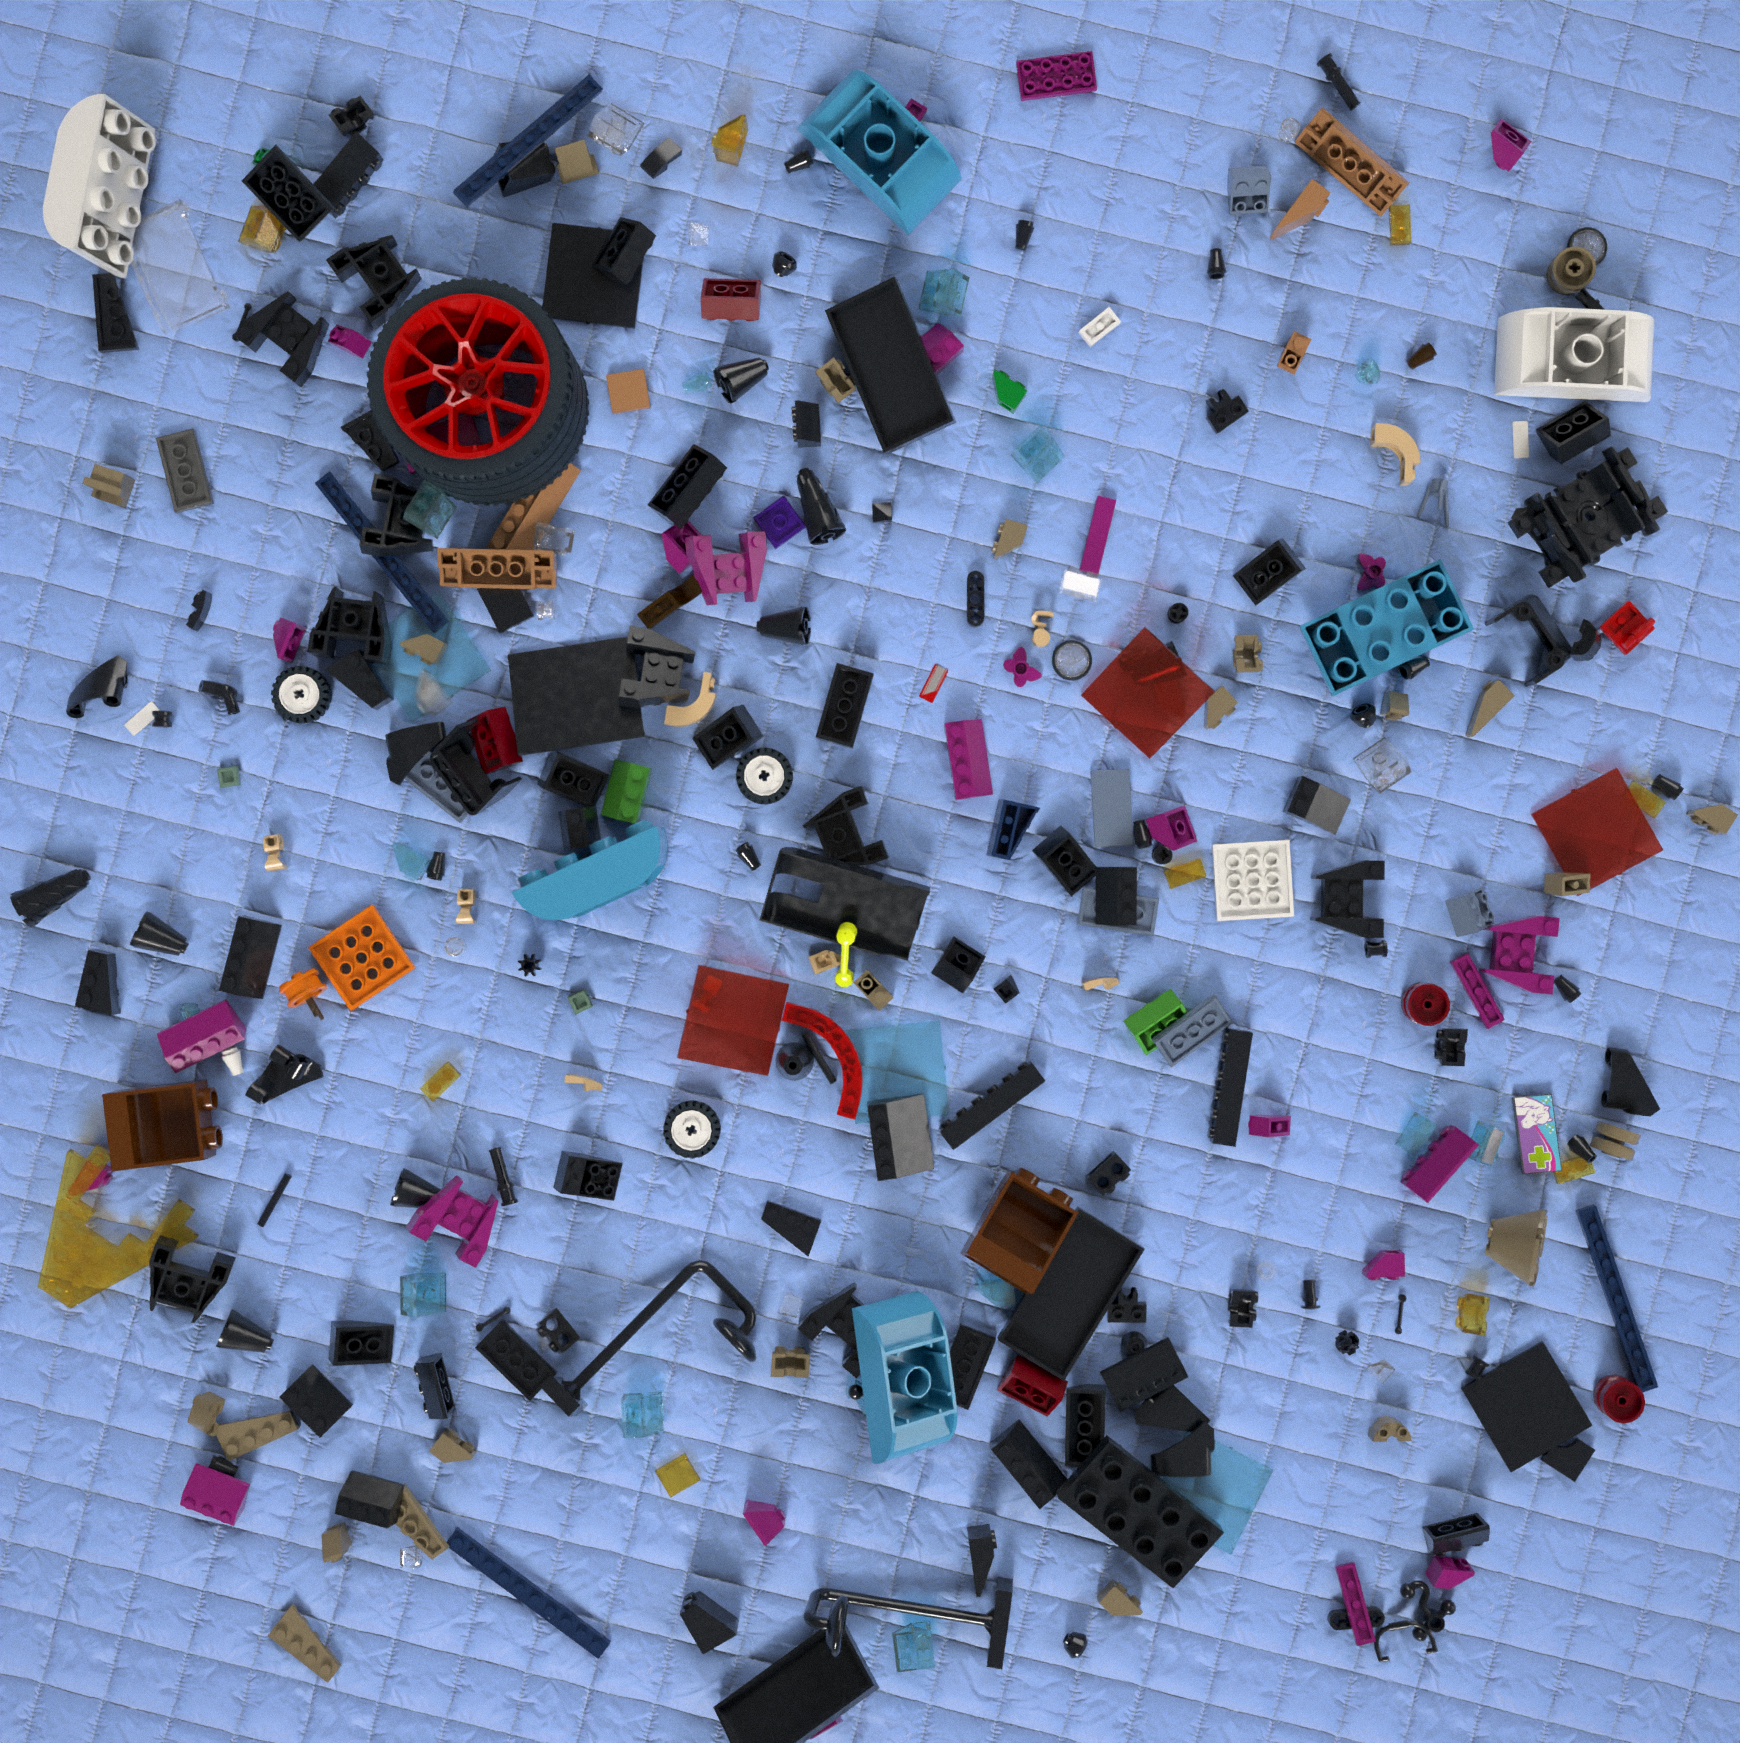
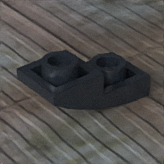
(660, 157)
(202, 603)

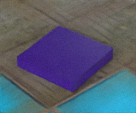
(779, 522)

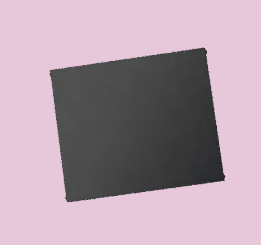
(572, 695)

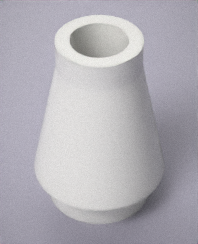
(233, 1060)

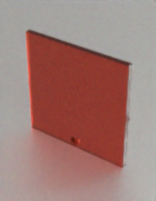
(1147, 692)
(1597, 829)
(732, 1020)

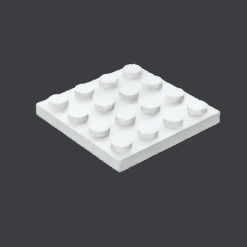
(1252, 880)

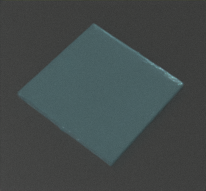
(455, 671)
(901, 1063)
(1227, 1493)

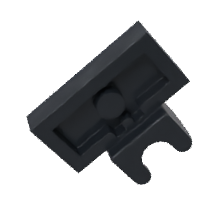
(1225, 411)
(1127, 1309)

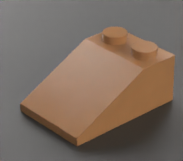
(1308, 204)

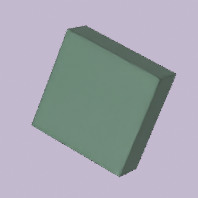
(229, 776)
(580, 1001)

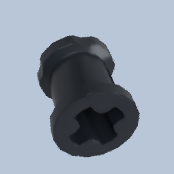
(1376, 949)
(1476, 1368)

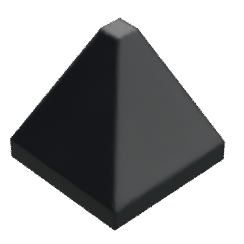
(882, 512)
(1007, 989)

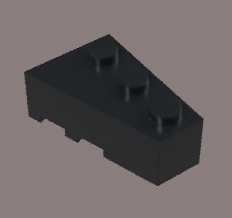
(361, 679)
(98, 983)

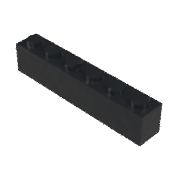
(1231, 1087)
(991, 1105)

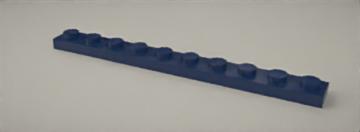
(527, 141)
(390, 564)
(1616, 1298)
(528, 1593)

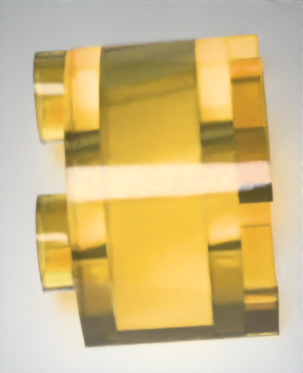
(1472, 1314)

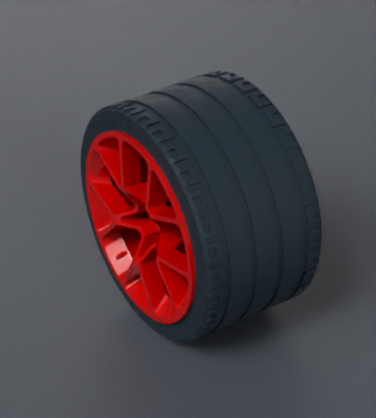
(450, 323)

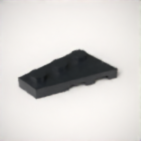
(370, 439)
(793, 1225)

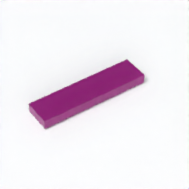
(1097, 535)
(1477, 990)
(1355, 1603)

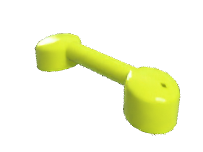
(845, 936)

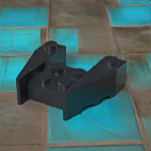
(380, 273)
(289, 332)
(397, 534)
(352, 621)
(660, 670)
(840, 834)
(1344, 898)
(182, 1284)
(838, 1317)

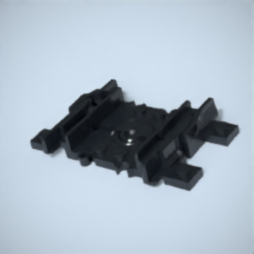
(1586, 540)

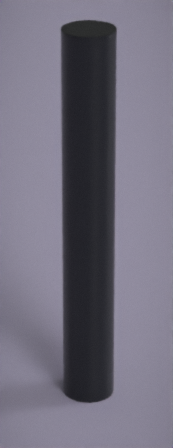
(818, 1057)
(274, 1199)

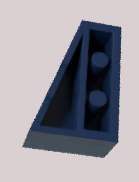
(1008, 828)

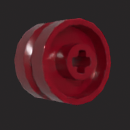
(1436, 1007)
(1619, 1398)

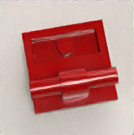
(1627, 627)

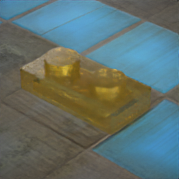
(1400, 225)
(1646, 800)
(1184, 873)
(440, 1081)
(1573, 1169)

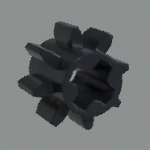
(527, 970)
(1347, 1342)

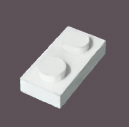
(1099, 327)

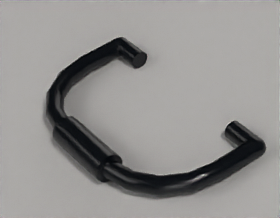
(1402, 1625)

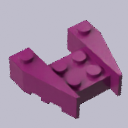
(728, 571)
(1514, 952)
(461, 1215)

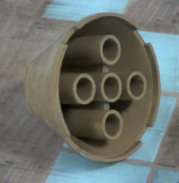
(1517, 1243)

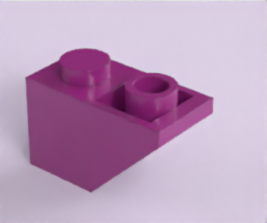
(349, 341)
(1386, 1264)
(1448, 1572)

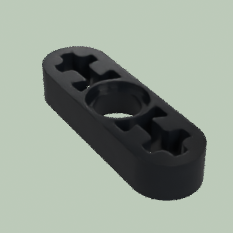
(970, 584)
(1342, 1625)

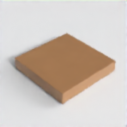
(628, 391)

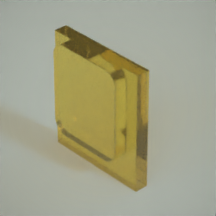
(677, 1475)

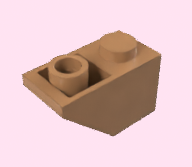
(1293, 352)

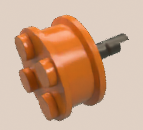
(303, 990)

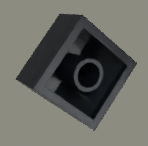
(958, 964)

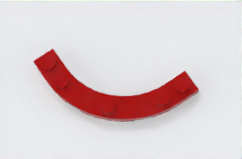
(842, 1047)

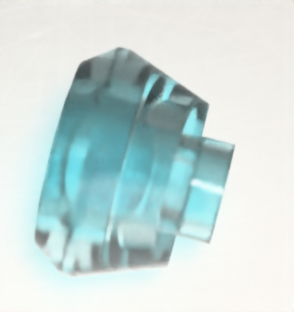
(1368, 372)

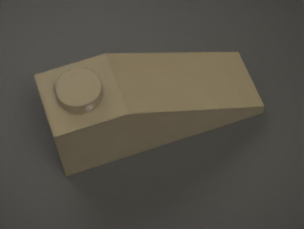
(1489, 703)

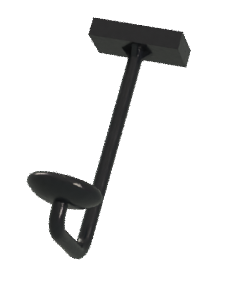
(568, 1393)
(994, 1621)

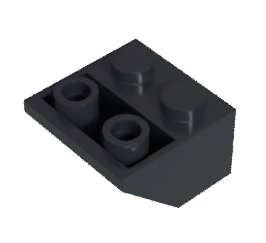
(807, 422)

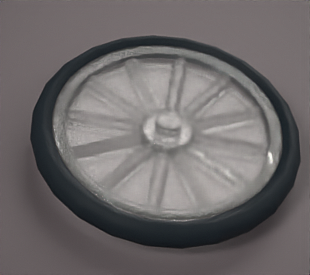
(1591, 240)
(1071, 660)

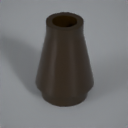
(1422, 355)

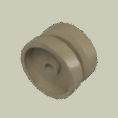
(1581, 271)
(1615, 1141)

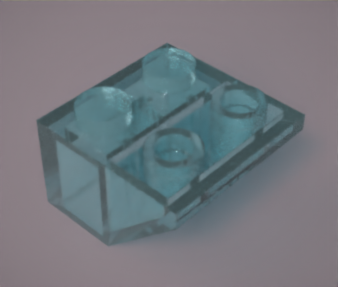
(944, 292)
(1038, 454)
(430, 509)
(642, 1414)
(913, 1647)

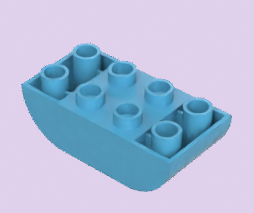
(882, 149)
(1386, 627)
(596, 880)
(905, 1375)

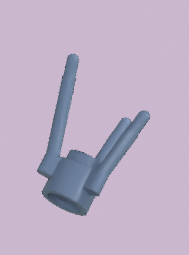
(1440, 490)

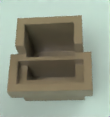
(575, 162)
(110, 485)

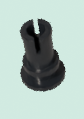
(1310, 1295)

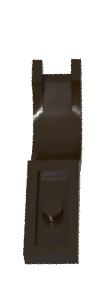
(670, 602)

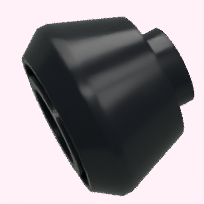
(783, 264)
(1364, 715)
(1130, 1340)
(1075, 1644)

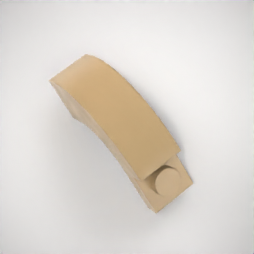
(1401, 444)
(695, 712)

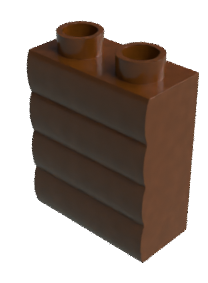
(161, 1124)
(1020, 1230)

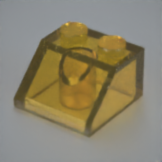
(730, 141)
(262, 230)

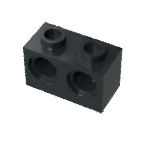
(1104, 1168)
(561, 1327)

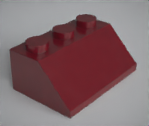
(730, 299)
(495, 740)
(1032, 1385)

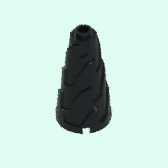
(820, 516)
(48, 896)

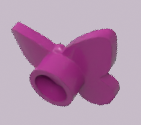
(1372, 572)
(1021, 669)

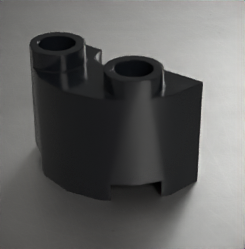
(353, 117)
(1588, 645)
(1451, 1046)
(1241, 1307)

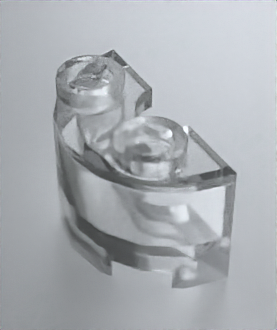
(553, 538)

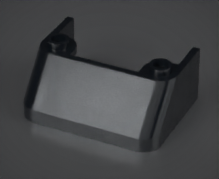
(1534, 611)
(464, 774)

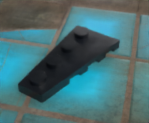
(112, 320)

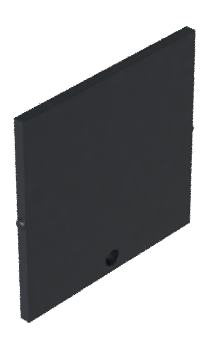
(579, 291)
(1526, 1406)

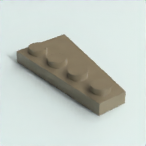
(249, 1434)
(419, 1527)
(304, 1644)

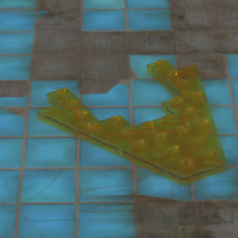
(82, 1261)

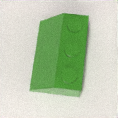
(626, 791)
(1153, 1019)

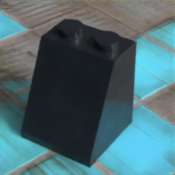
(529, 173)
(579, 827)
(707, 1621)

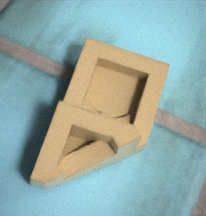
(824, 960)
(1107, 983)
(589, 1083)

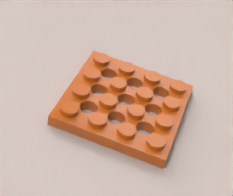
(333, 966)

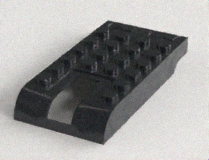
(842, 900)

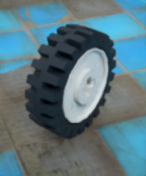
(315, 691)
(751, 768)
(699, 1142)

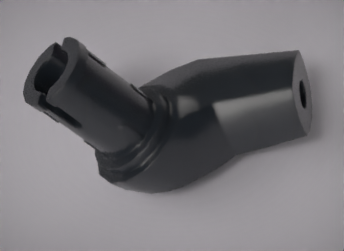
(222, 691)

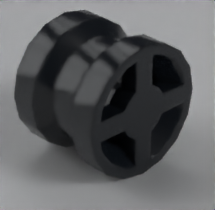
(1181, 612)
(162, 719)
(1158, 855)

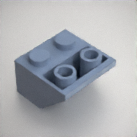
(1248, 190)
(1470, 912)

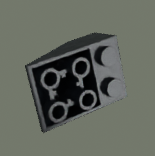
(587, 1176)

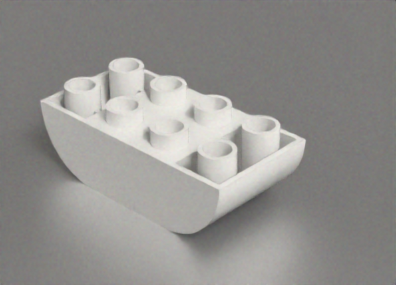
(98, 182)
(1575, 354)

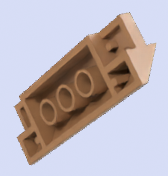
(1351, 162)
(520, 522)
(497, 568)

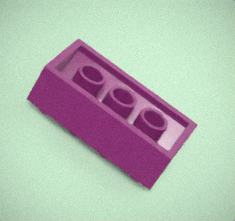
(968, 759)
(201, 1036)
(1438, 1163)

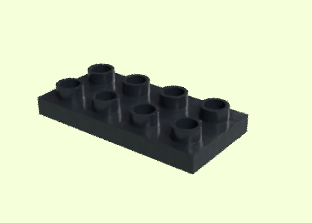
(890, 366)
(1072, 1295)
(1139, 1512)
(798, 1694)

